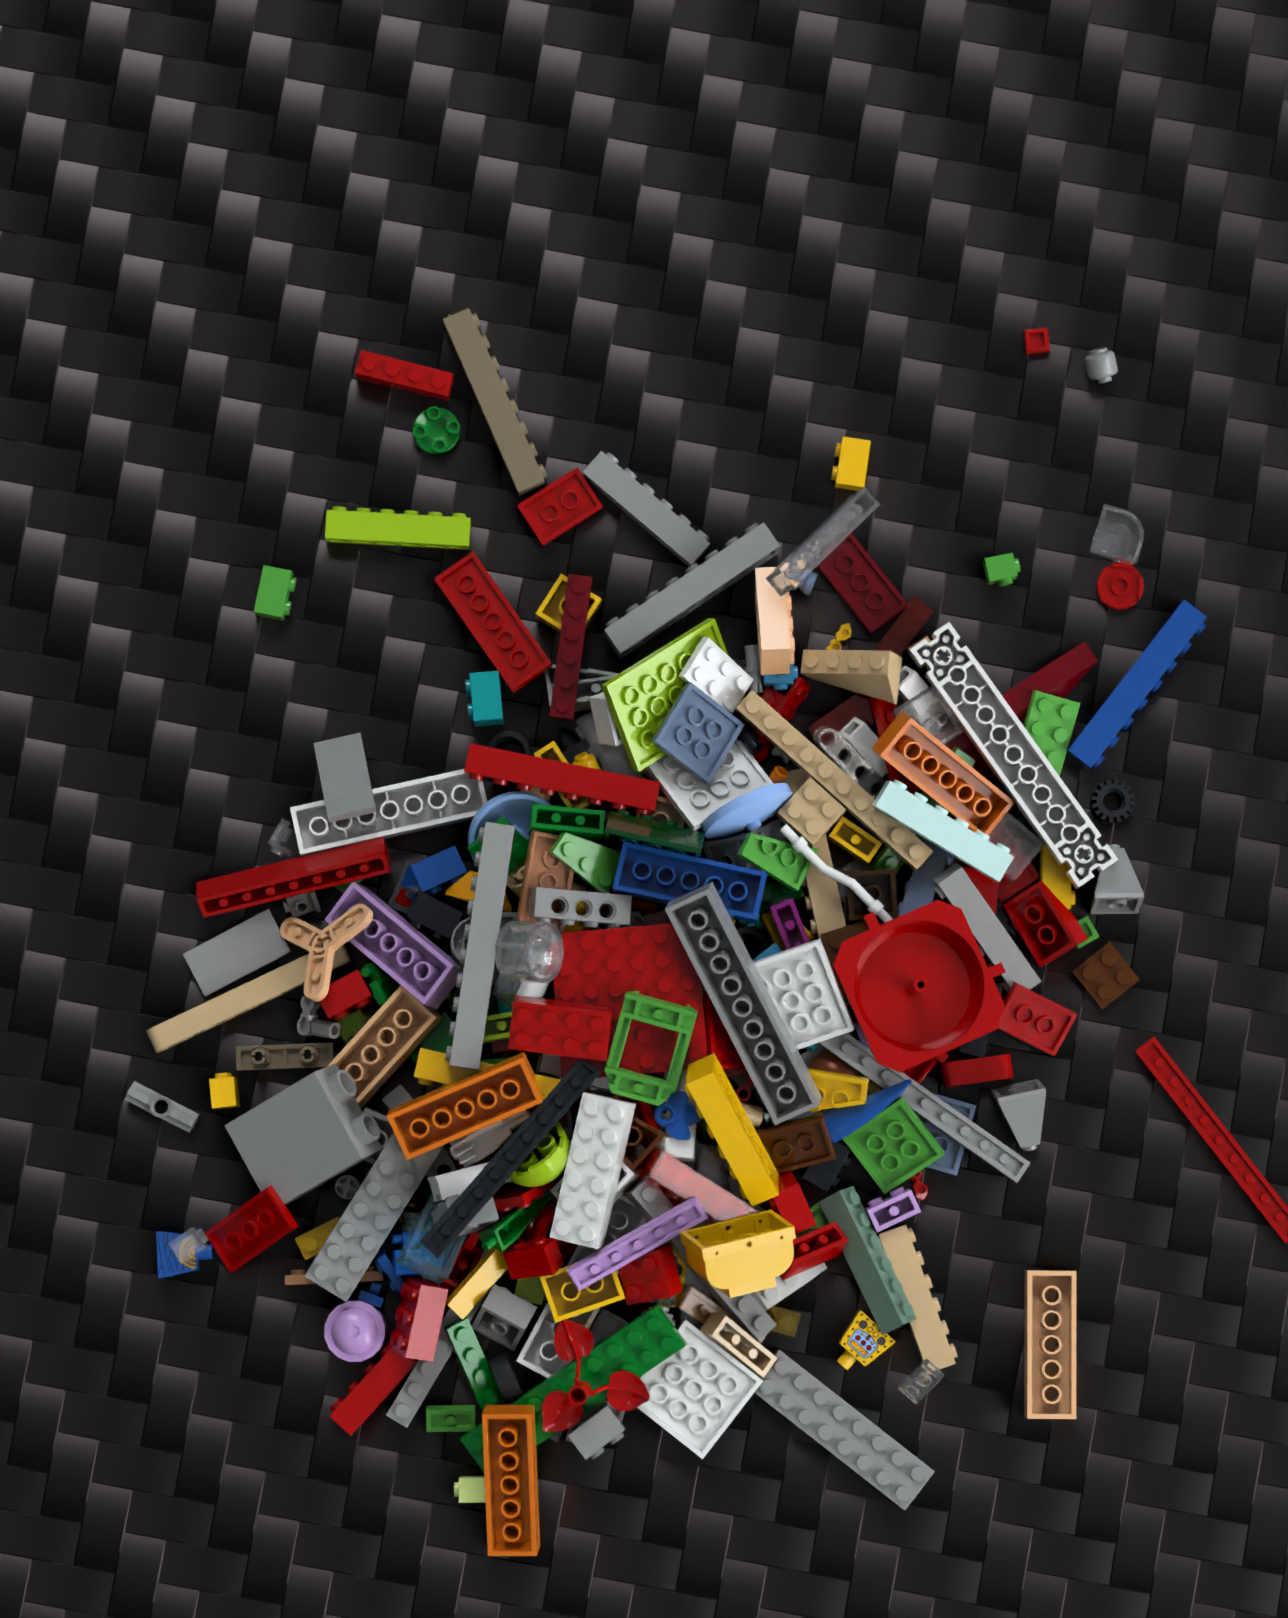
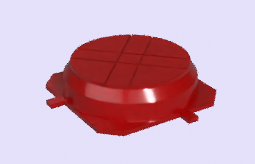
(919, 985)

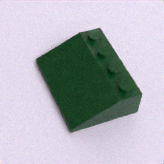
(653, 834)

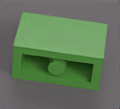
(274, 593)

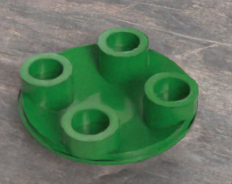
(436, 430)

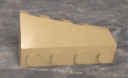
(860, 671)

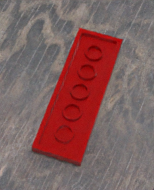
(493, 622)

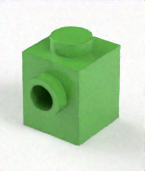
(1001, 569)

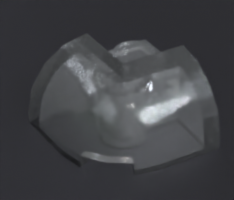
(1118, 535)

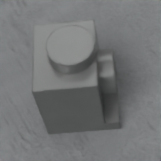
(302, 904)

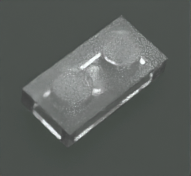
(921, 1381)

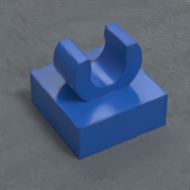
(372, 1296)

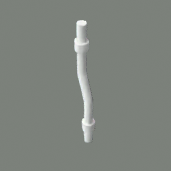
(800, 845)

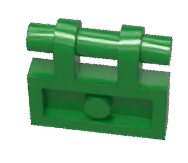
(382, 985)

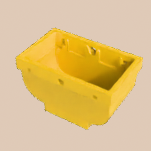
(743, 1256)

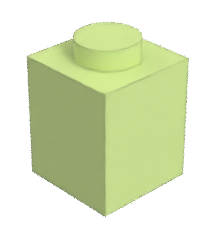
(470, 1489)

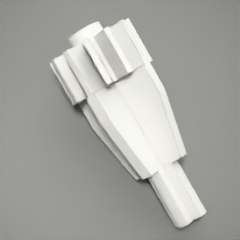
(485, 1141)

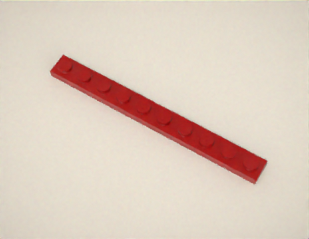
(1215, 1136)

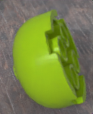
(545, 1161)

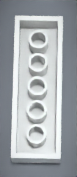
(592, 1170)

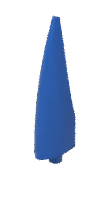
(848, 1119)

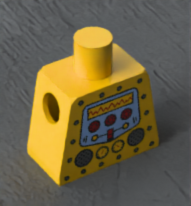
(863, 1341)

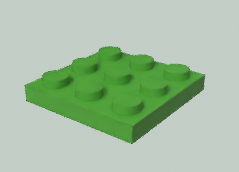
(894, 1145)

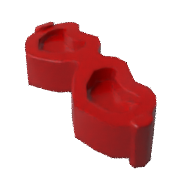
(919, 1188)

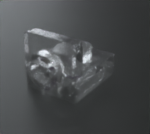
(281, 833)

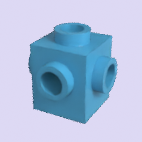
(781, 682)

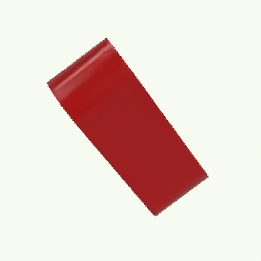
(977, 1070)

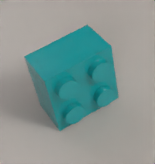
(486, 698)

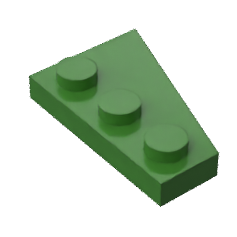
(776, 859)

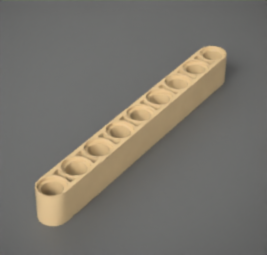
(236, 1002)

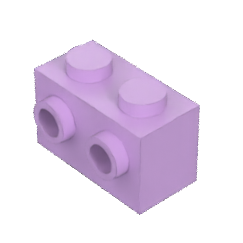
(892, 1209)

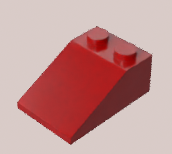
(1044, 923)

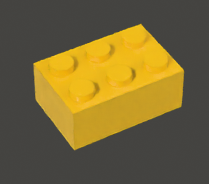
(568, 1301)

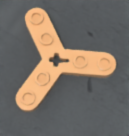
(311, 939)

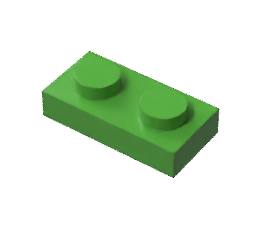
(450, 1418)

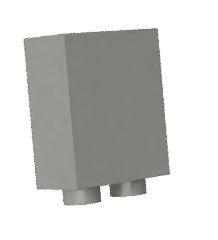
(305, 1134)

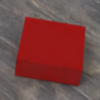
(1036, 341)

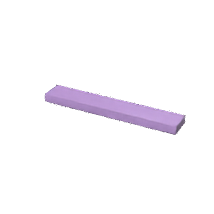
(637, 1243)

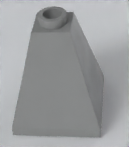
(1117, 887)
(1023, 1110)

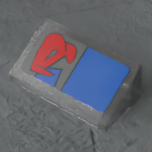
(405, 890)

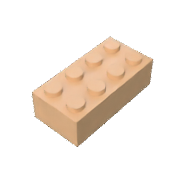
(773, 626)

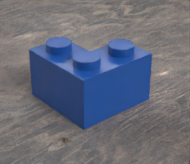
(439, 870)

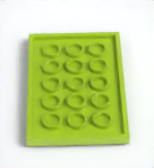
(648, 690)

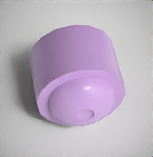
(355, 1331)

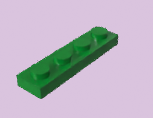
(473, 1363)

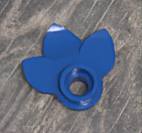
(681, 1115)

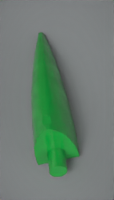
(512, 1224)

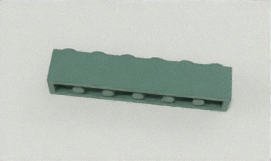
(869, 1261)

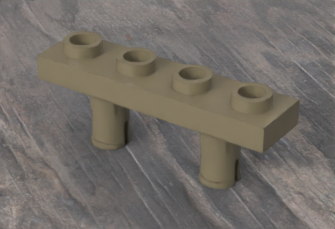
(284, 1056)

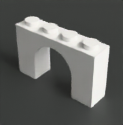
(863, 738)

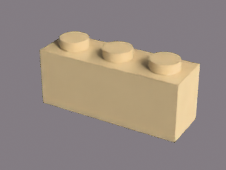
(738, 1344)

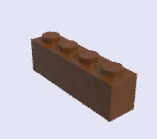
(641, 1140)

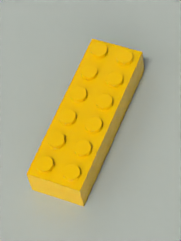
(433, 1068)
(732, 1130)

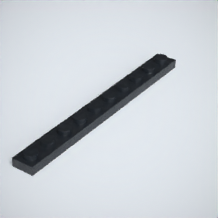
(509, 1157)

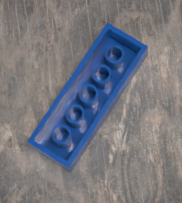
(668, 875)

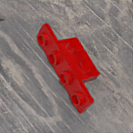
(784, 705)

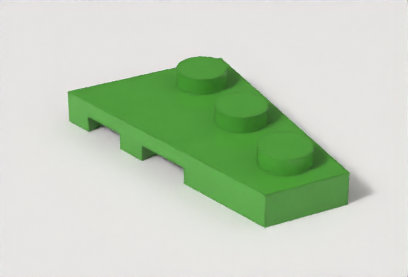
(588, 860)

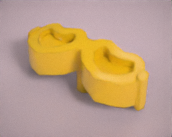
(843, 634)

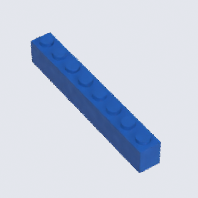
(1136, 684)

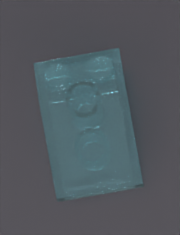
(418, 1258)

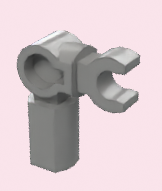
(310, 1025)

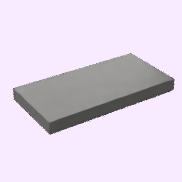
(344, 777)
(236, 953)

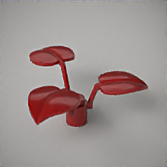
(565, 1409)

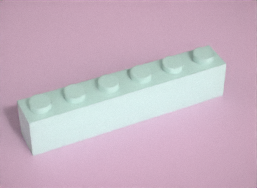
(942, 830)

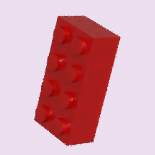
(560, 1028)

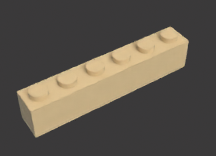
(927, 1328)

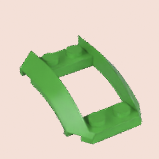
(656, 1013)

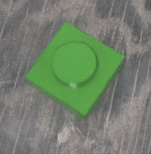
(1089, 930)

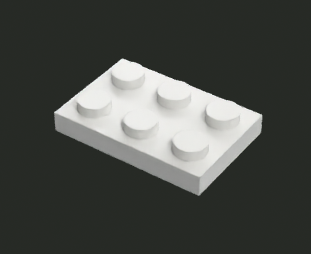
(716, 674)

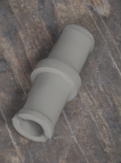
(753, 668)

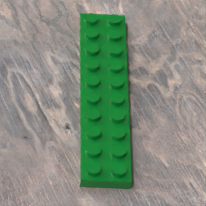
(632, 1348)

